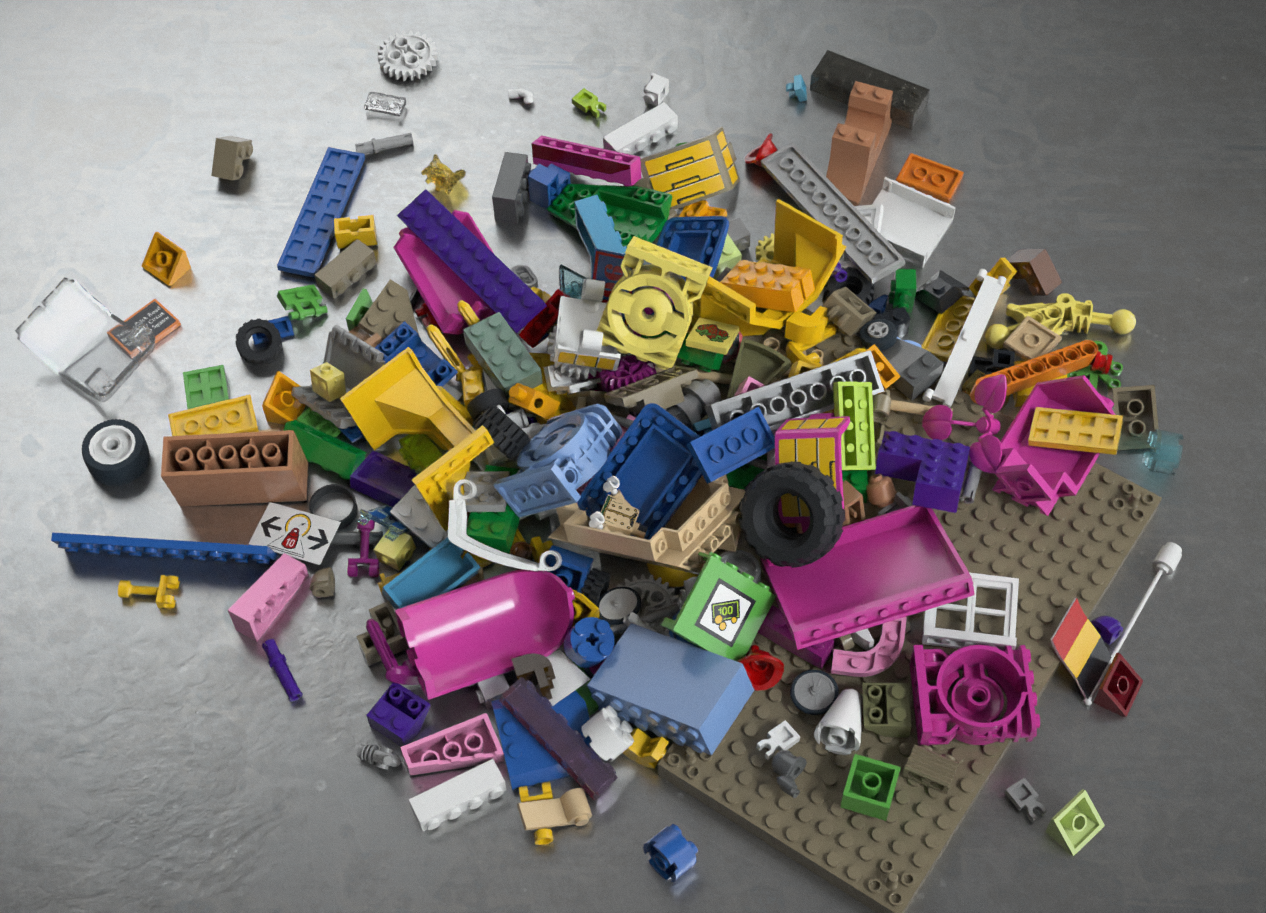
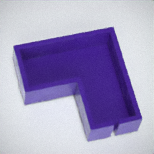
(930, 463)

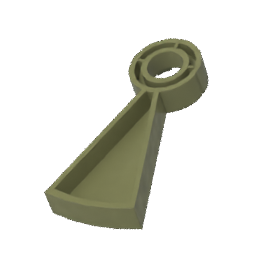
(757, 362)

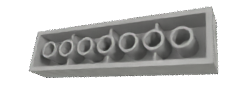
(799, 394)

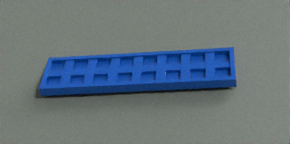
(322, 205)

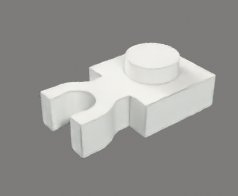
(779, 738)

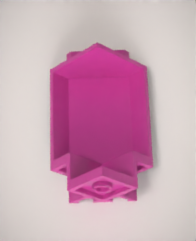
(1042, 473)

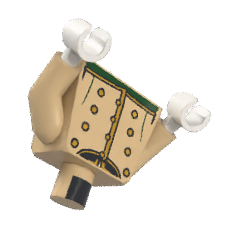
(617, 513)

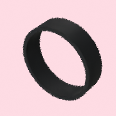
(335, 488)

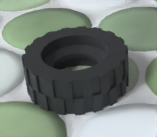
(258, 326)

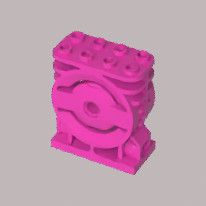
(967, 719)

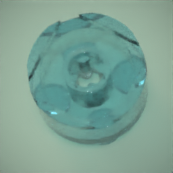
(1163, 451)

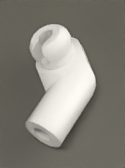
(521, 93)

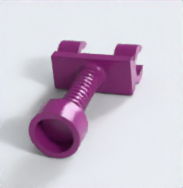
(352, 569)

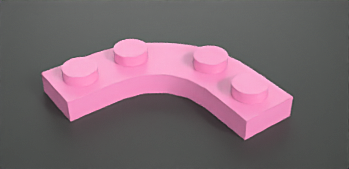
(874, 660)

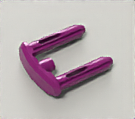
(398, 674)

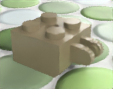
(847, 311)

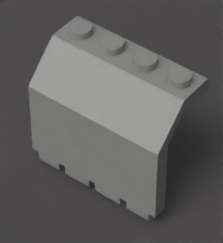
(357, 363)

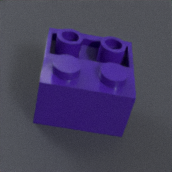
(398, 714)

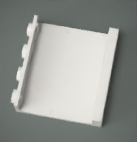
(912, 220)

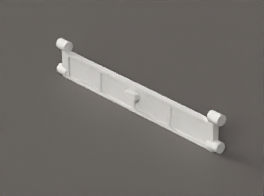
(967, 340)

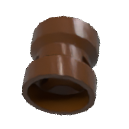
(522, 550)

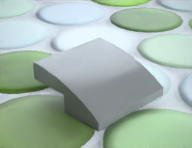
(487, 497)

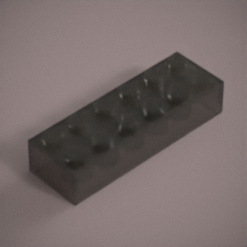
(837, 75)

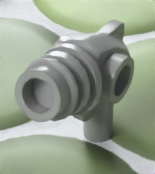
(382, 757)

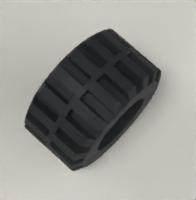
(855, 282)
(505, 433)

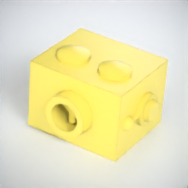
(328, 381)
(395, 552)

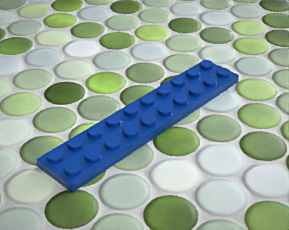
(159, 547)

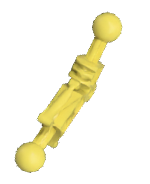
(1051, 315)

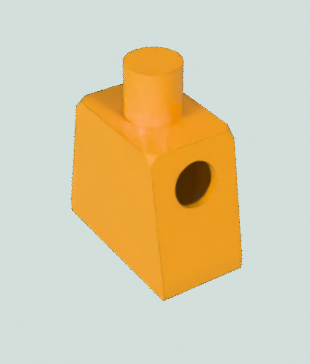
(524, 398)

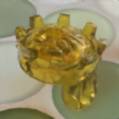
(442, 176)

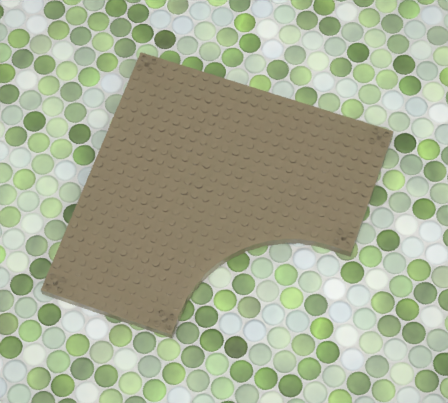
(1055, 559)

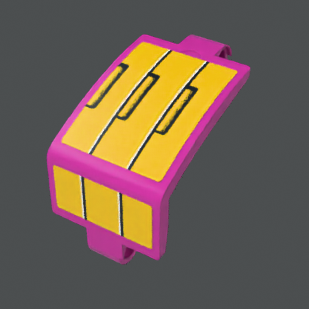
(811, 442)

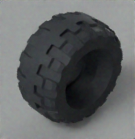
(762, 520)

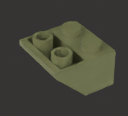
(887, 708)

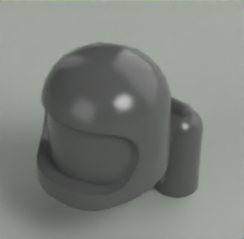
(788, 768)

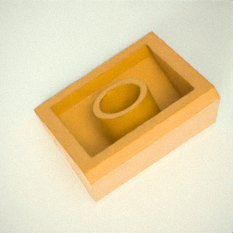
(165, 260)
(279, 404)

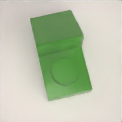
(359, 309)

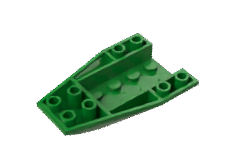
(633, 208)

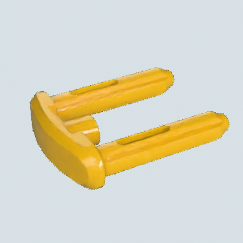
(443, 346)
(795, 349)

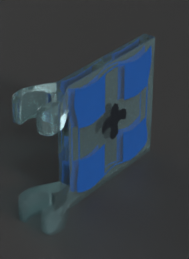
(383, 517)

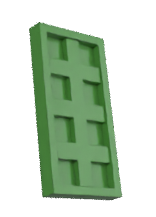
(205, 386)

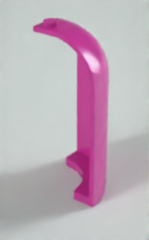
(483, 627)

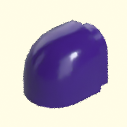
(1108, 628)

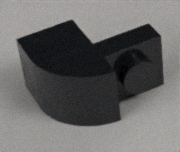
(1000, 360)

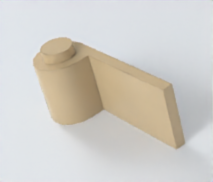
(562, 811)

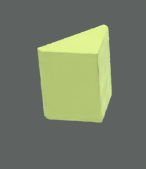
(1075, 823)

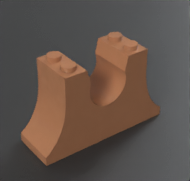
(859, 140)

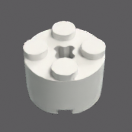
(608, 734)

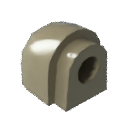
(323, 583)

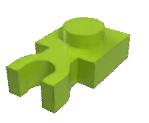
(588, 101)

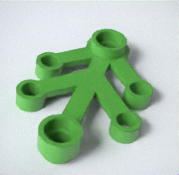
(1093, 378)

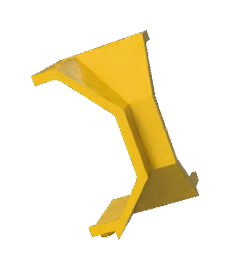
(797, 242)
(406, 401)

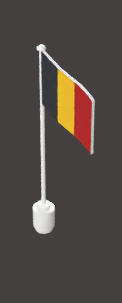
(1082, 646)

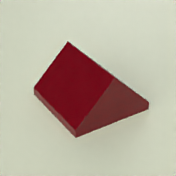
(1119, 687)

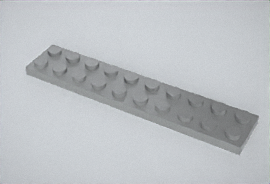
(826, 204)

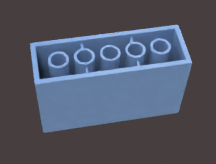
(672, 688)

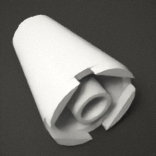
(842, 724)

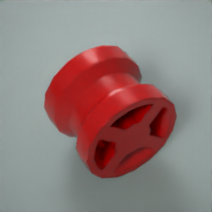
(1101, 363)

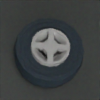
(878, 332)

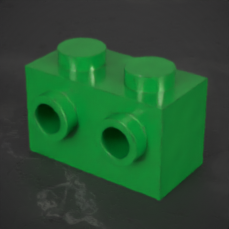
(903, 289)

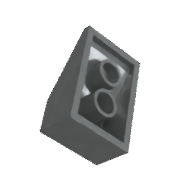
(915, 366)

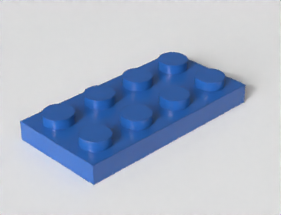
(732, 445)

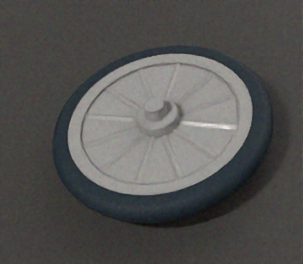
(814, 692)

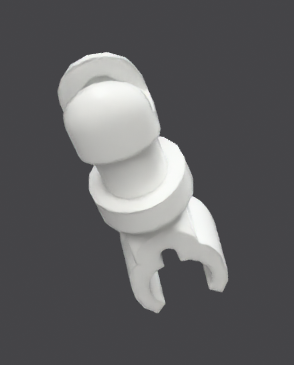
(635, 619)

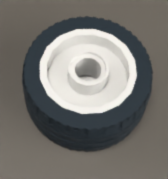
(115, 452)

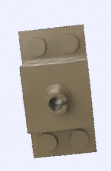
(659, 388)

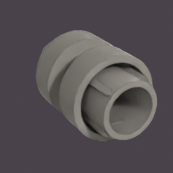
(696, 397)

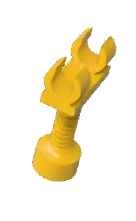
(162, 600)
(541, 836)

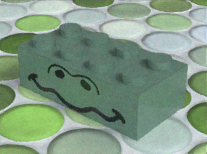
(502, 354)

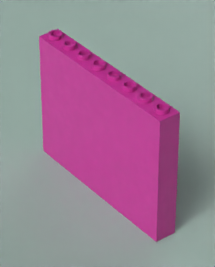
(871, 577)

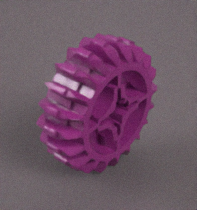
(628, 371)

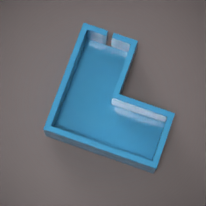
(596, 227)
(431, 575)

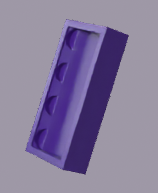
(382, 478)

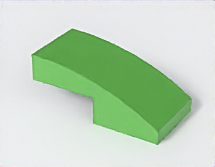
(318, 422)

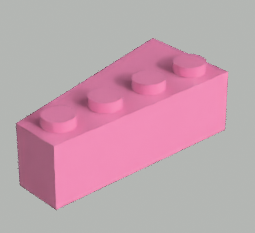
(267, 597)
(454, 748)

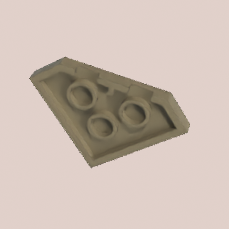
(388, 311)

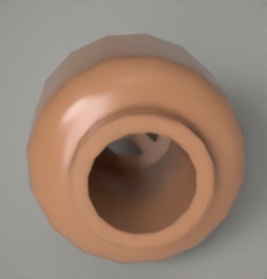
(880, 490)

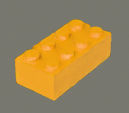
(771, 284)

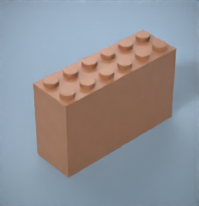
(235, 468)

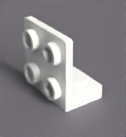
(563, 384)

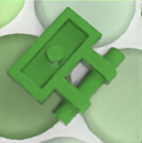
(302, 297)

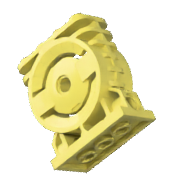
(664, 274)

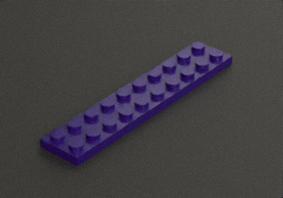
(471, 260)

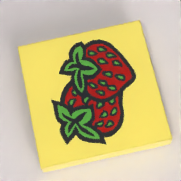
(712, 336)

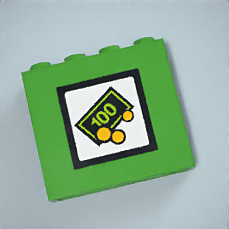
(722, 609)

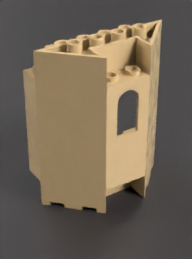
(701, 524)

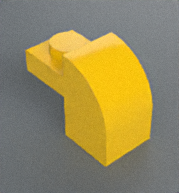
(1001, 268)
(807, 328)
(646, 750)

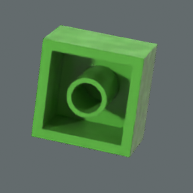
(870, 787)

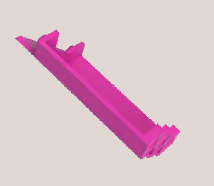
(437, 282)

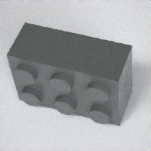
(511, 188)

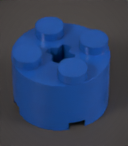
(581, 651)
(671, 853)

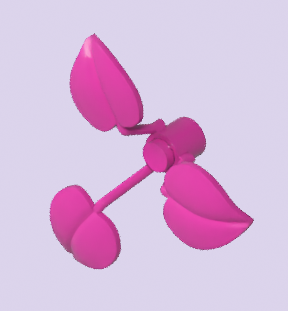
(988, 451)

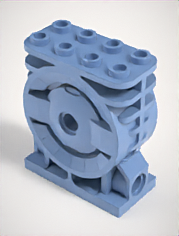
(560, 460)

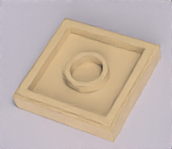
(1031, 339)

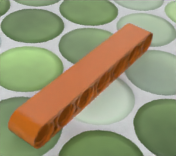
(1045, 367)

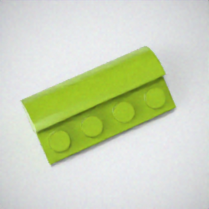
(857, 441)

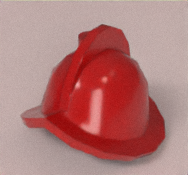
(761, 152)
(762, 668)

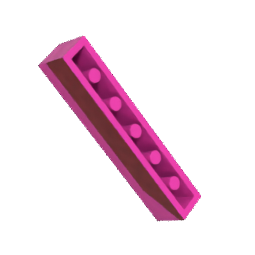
(587, 160)

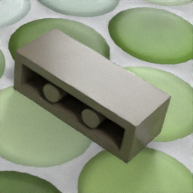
(345, 269)

